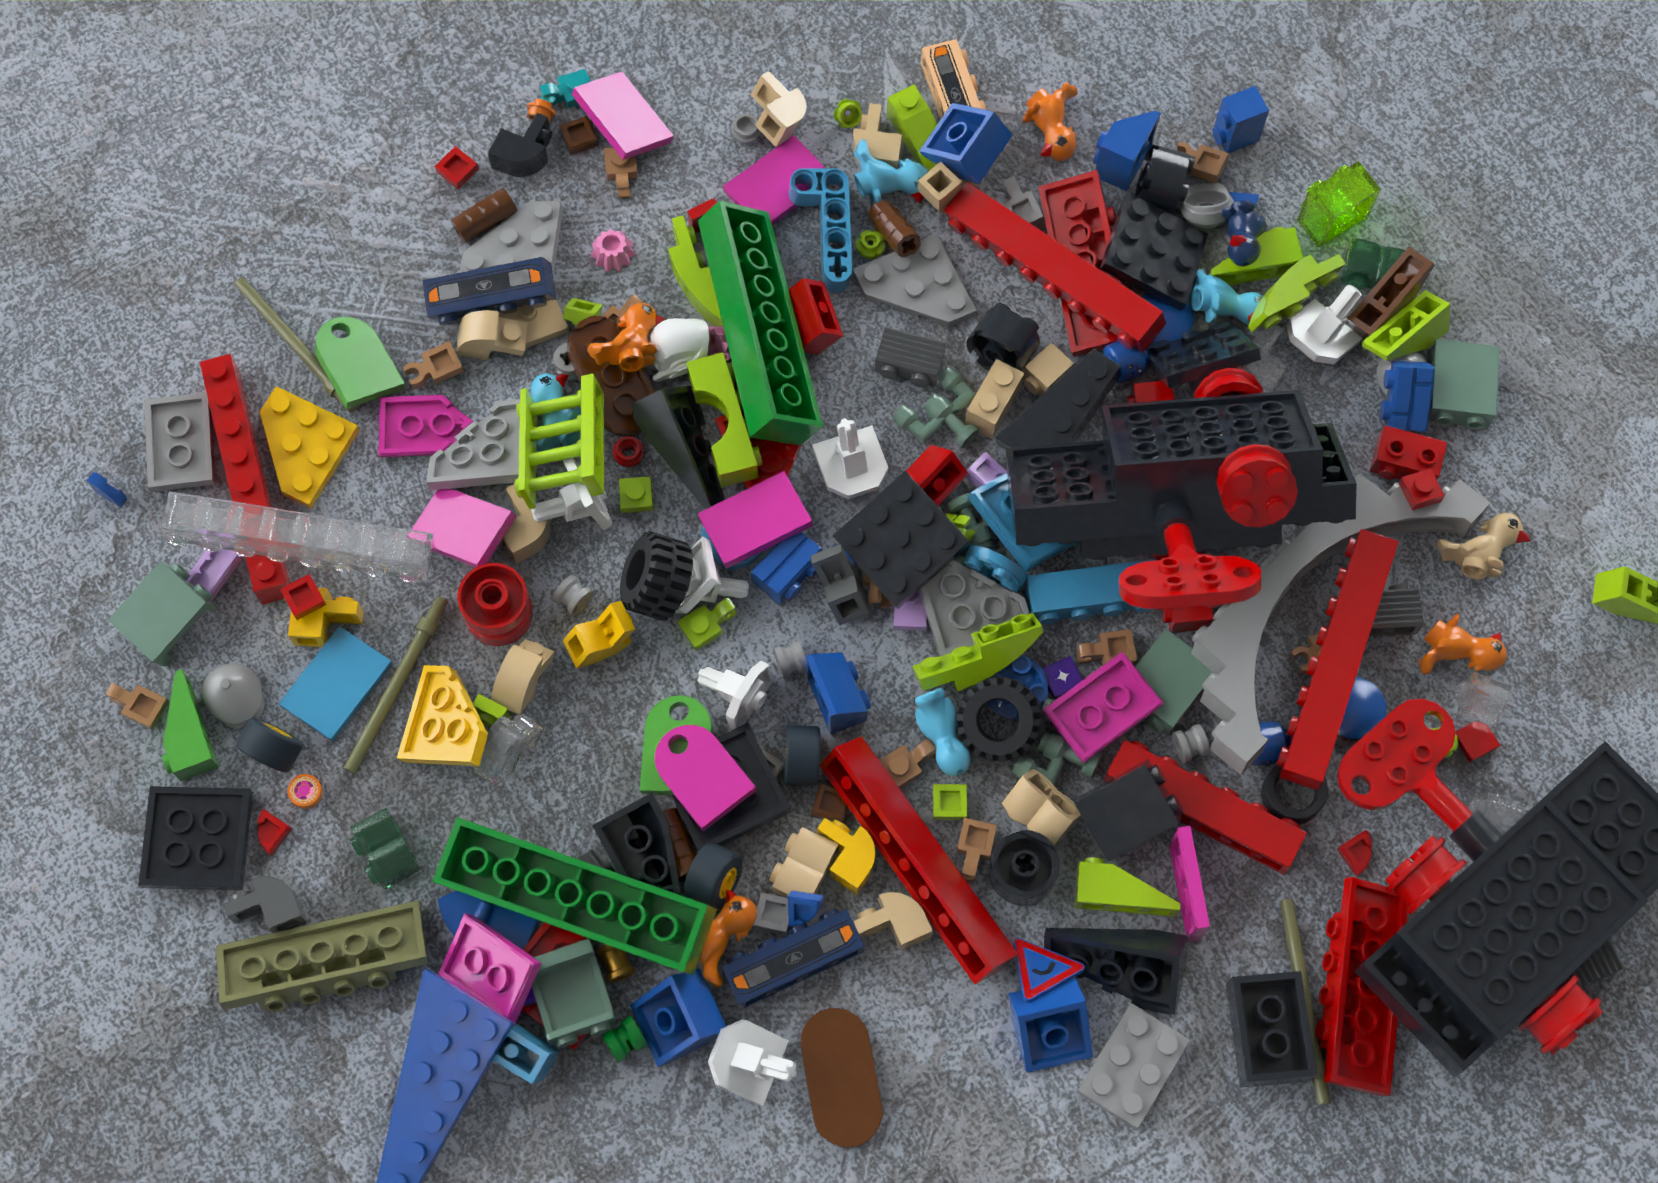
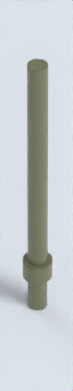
(288, 336)
(425, 628)
(1298, 964)

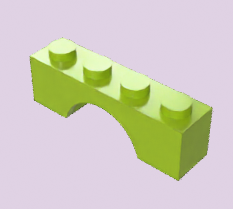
(732, 454)

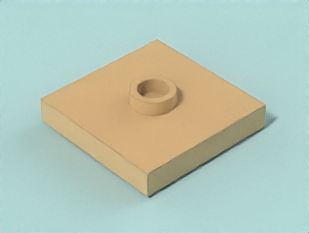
(543, 322)

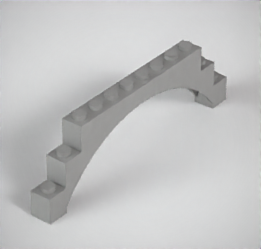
(1234, 637)

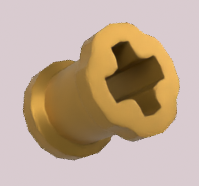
(616, 964)

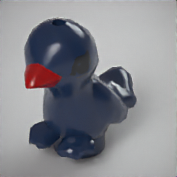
(1243, 229)

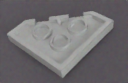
(523, 236)
(917, 284)
(482, 452)
(963, 602)

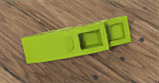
(692, 274)
(1293, 289)
(992, 651)

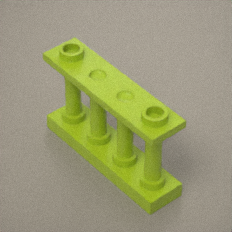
(589, 448)

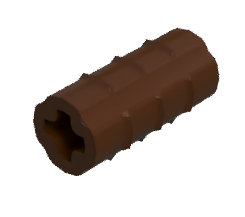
(484, 215)
(894, 228)
(681, 842)

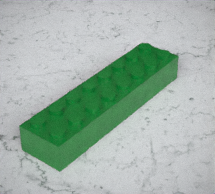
(759, 324)
(575, 895)

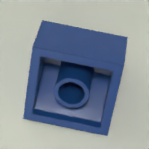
(967, 141)
(1125, 148)
(836, 691)
(678, 1017)
(1052, 1027)

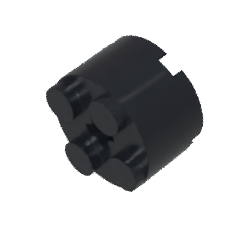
(1164, 178)
(1004, 337)
(1037, 881)

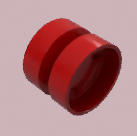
(495, 604)

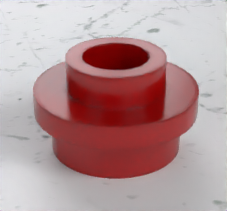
(628, 443)

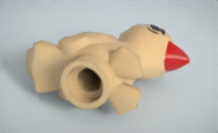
(1482, 554)

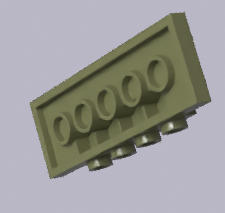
(321, 958)

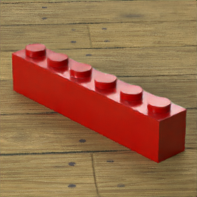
(1220, 811)

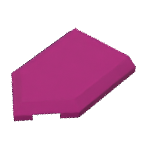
(418, 425)

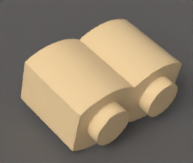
(1041, 807)
(805, 865)

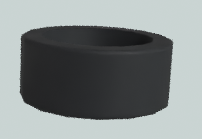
(1280, 811)

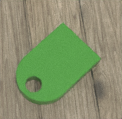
(356, 364)
(656, 726)

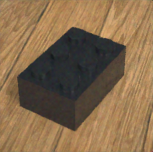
(1270, 1029)

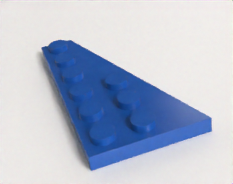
(442, 1066)

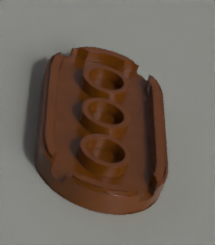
(618, 386)
(841, 1078)

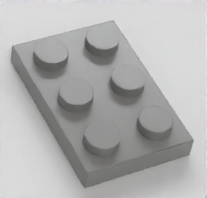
(179, 442)
(1133, 1066)

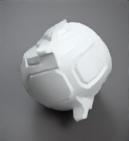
(677, 343)

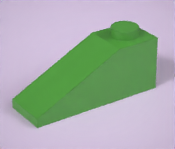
(186, 736)

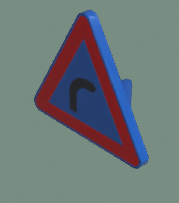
(1042, 969)

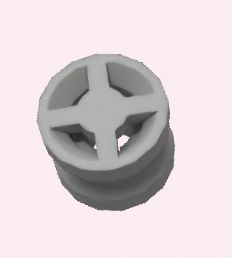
(564, 367)
(573, 595)
(790, 659)
(1191, 743)

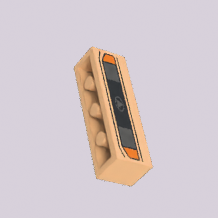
(948, 76)

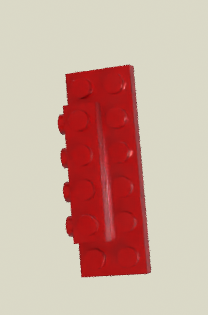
(1083, 223)
(1355, 1022)

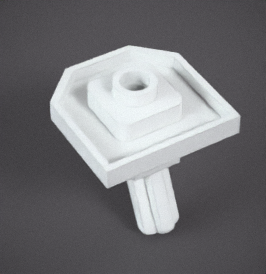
(1322, 330)
(852, 461)
(574, 503)
(705, 579)
(742, 692)
(748, 1061)

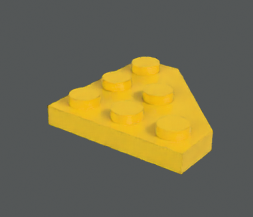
(304, 444)
(442, 722)

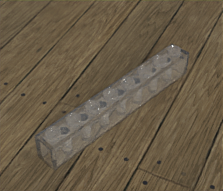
(297, 537)

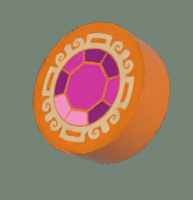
(305, 791)

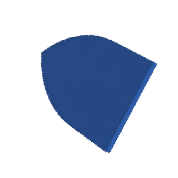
(508, 923)

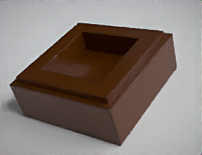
(578, 135)
(829, 804)

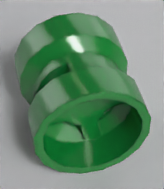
(624, 1039)

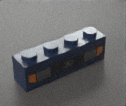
(489, 289)
(793, 958)

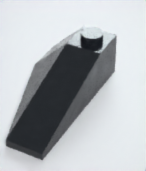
(673, 427)
(641, 844)
(1132, 962)

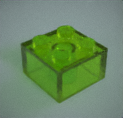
(1338, 203)

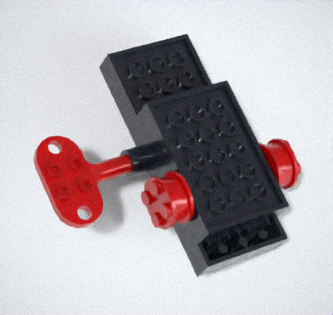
(1185, 482)
(1521, 912)

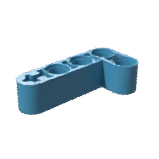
(830, 229)

